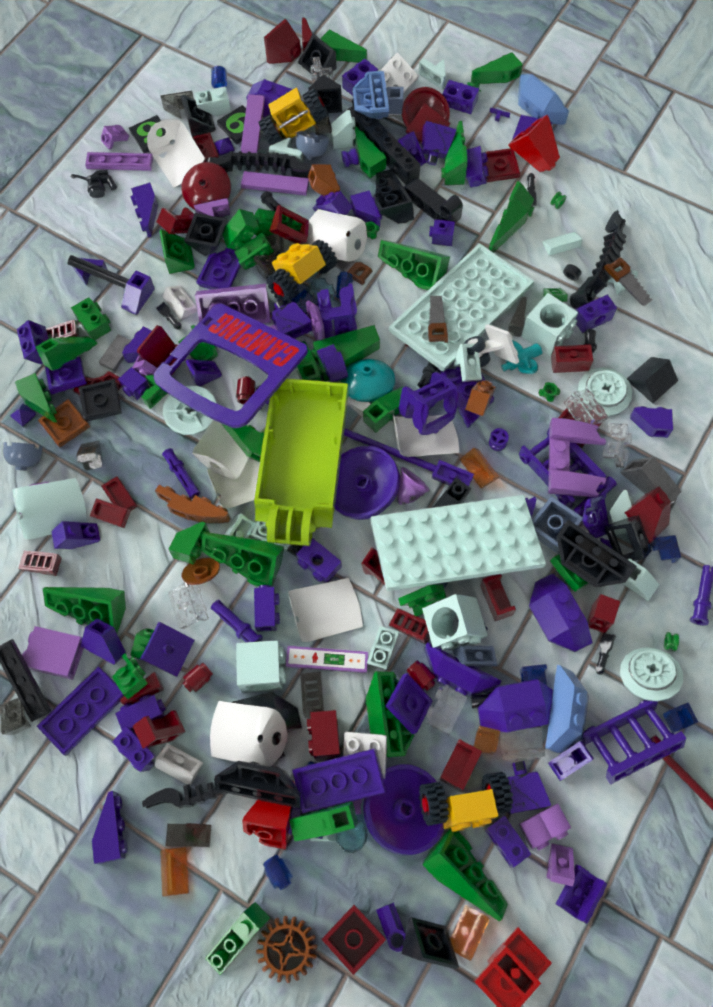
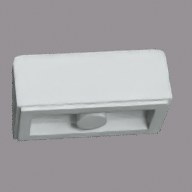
(179, 302)
(178, 764)

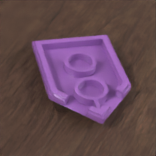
(315, 317)

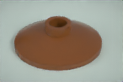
(201, 572)

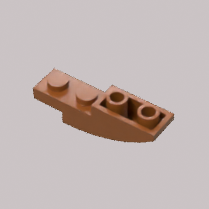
(196, 510)

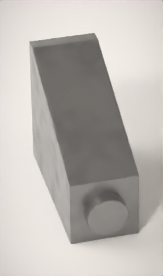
(648, 475)

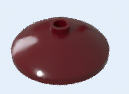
(416, 100)
(216, 187)

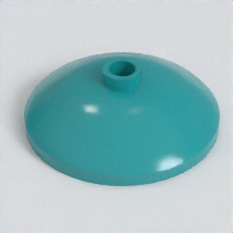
(369, 380)

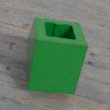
(188, 542)

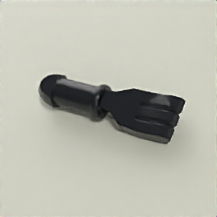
(531, 187)
(164, 310)
(606, 645)

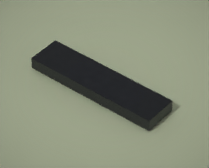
(23, 681)

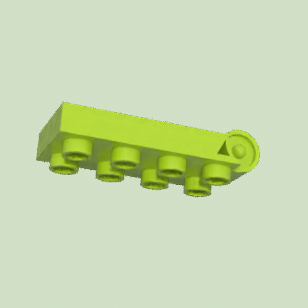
(301, 459)

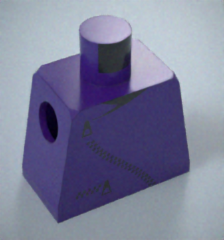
(436, 141)
(291, 319)
(527, 790)

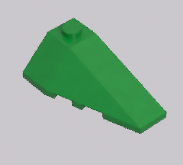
(456, 159)
(514, 217)
(417, 264)
(251, 558)
(87, 604)
(457, 869)

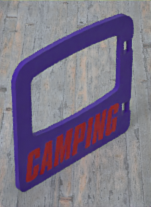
(245, 338)

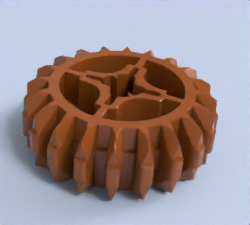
(281, 970)

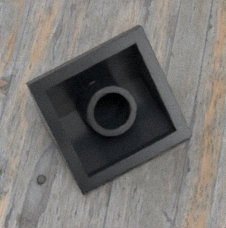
(318, 48)
(329, 92)
(198, 120)
(205, 233)
(654, 378)
(429, 943)

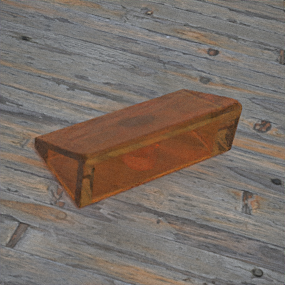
(479, 466)
(174, 871)
(468, 932)

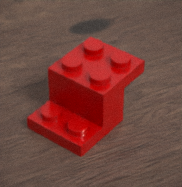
(513, 971)

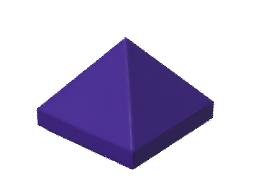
(224, 146)
(23, 414)

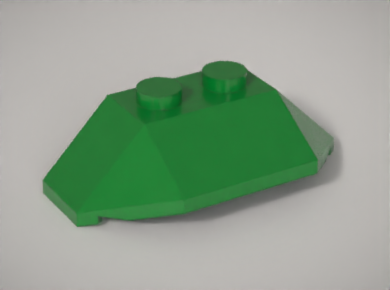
(381, 719)

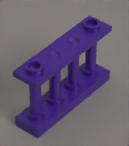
(578, 457)
(634, 760)

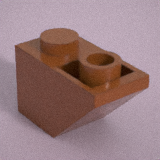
(323, 179)
(480, 397)

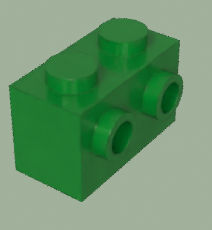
(240, 229)
(91, 318)

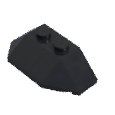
(591, 558)
(271, 700)
(258, 783)

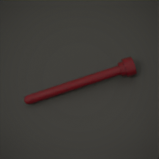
(685, 776)

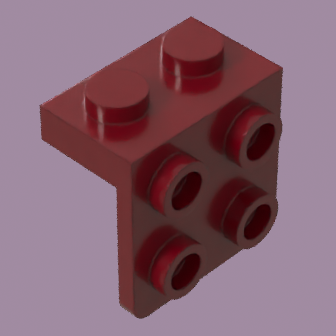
(157, 347)

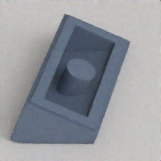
(476, 656)

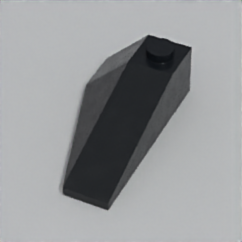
(392, 198)

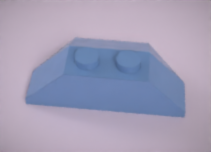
(371, 95)
(540, 100)
(567, 711)

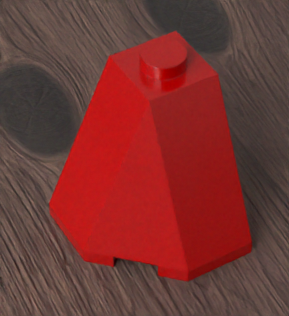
(537, 145)
(269, 823)

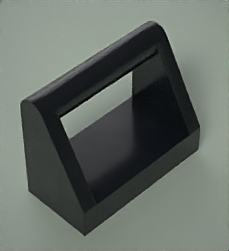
(636, 535)

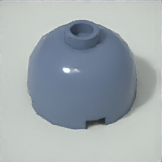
(311, 144)
(22, 455)

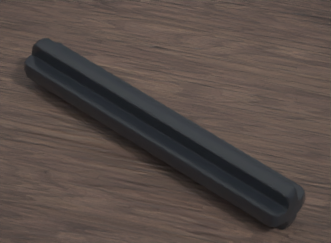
(97, 271)

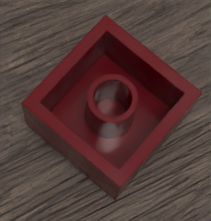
(325, 735)
(353, 939)

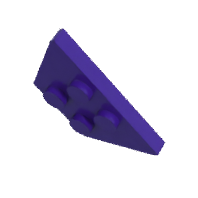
(464, 389)

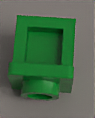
(140, 642)

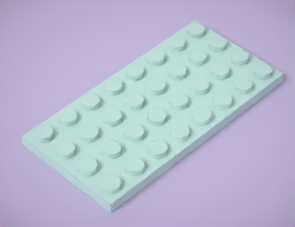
(472, 296)
(456, 542)

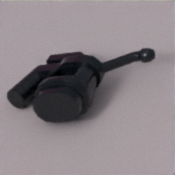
(95, 183)

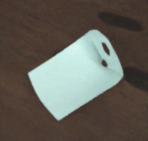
(47, 506)

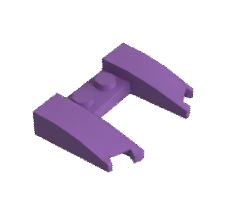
(561, 481)

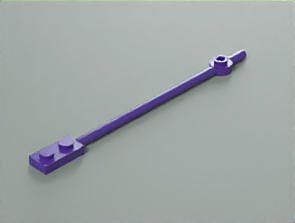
(442, 471)

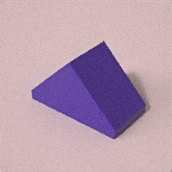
(203, 371)

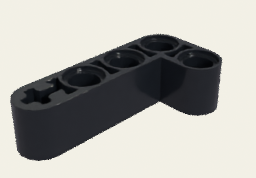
(433, 203)

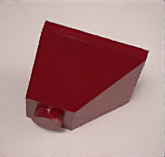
(282, 44)
(653, 511)

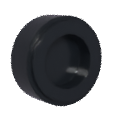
(572, 272)

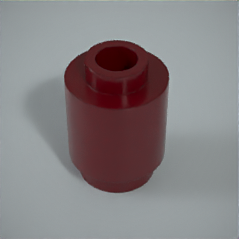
(245, 389)
(422, 675)
(197, 677)

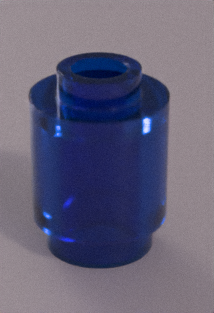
(218, 77)
(277, 872)

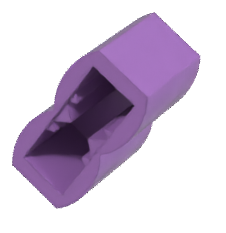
(545, 826)

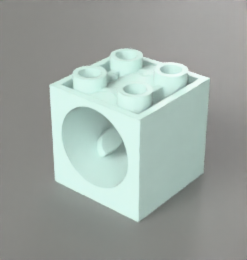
(554, 312)
(440, 619)
(260, 666)

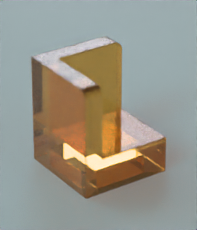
(486, 740)

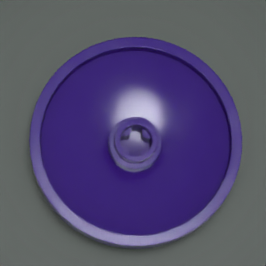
(366, 482)
(396, 815)

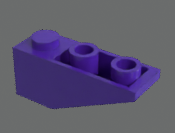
(147, 205)
(108, 836)

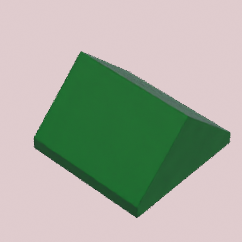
(176, 253)

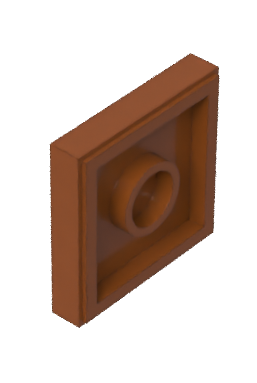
(68, 425)

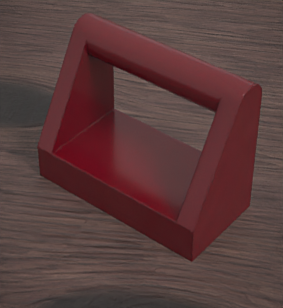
(287, 232)

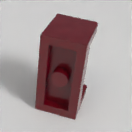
(175, 223)
(571, 358)
(496, 597)
(603, 613)
(159, 730)
(460, 765)

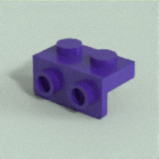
(130, 747)
(583, 896)

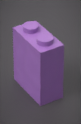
(53, 652)

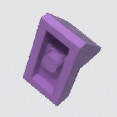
(215, 208)
(561, 865)

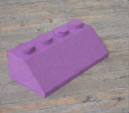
(248, 300)

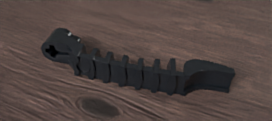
(260, 159)
(612, 247)
(174, 797)

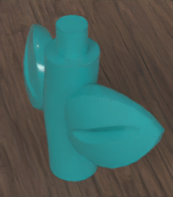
(525, 356)

